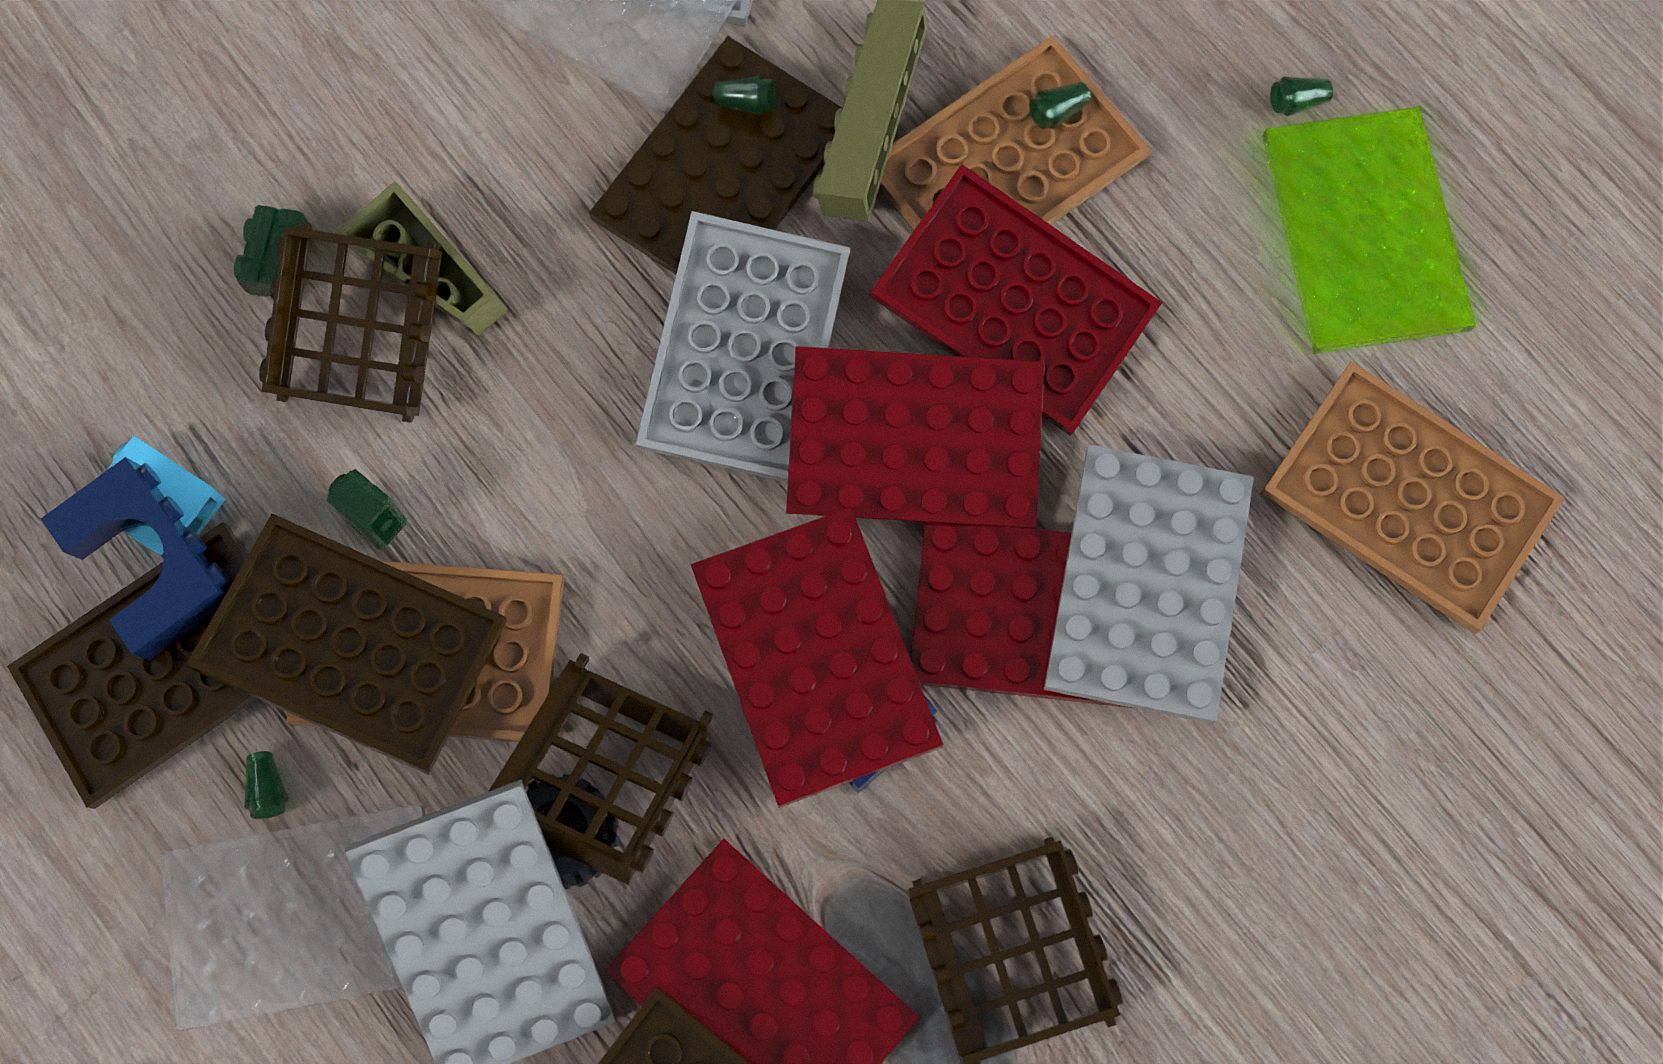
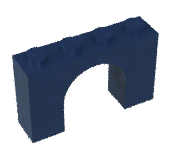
(188, 583)

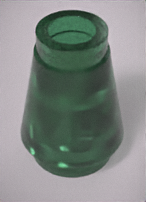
(746, 94)
(1299, 94)
(1058, 104)
(264, 788)

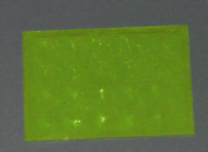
(1367, 230)

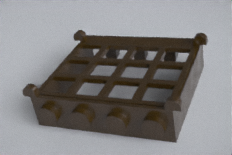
(287, 295)
(544, 731)
(949, 972)

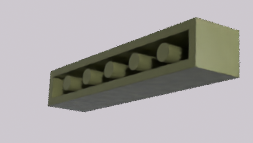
(871, 110)

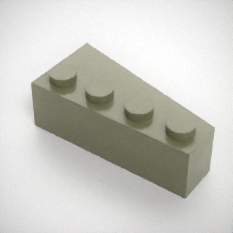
(399, 220)

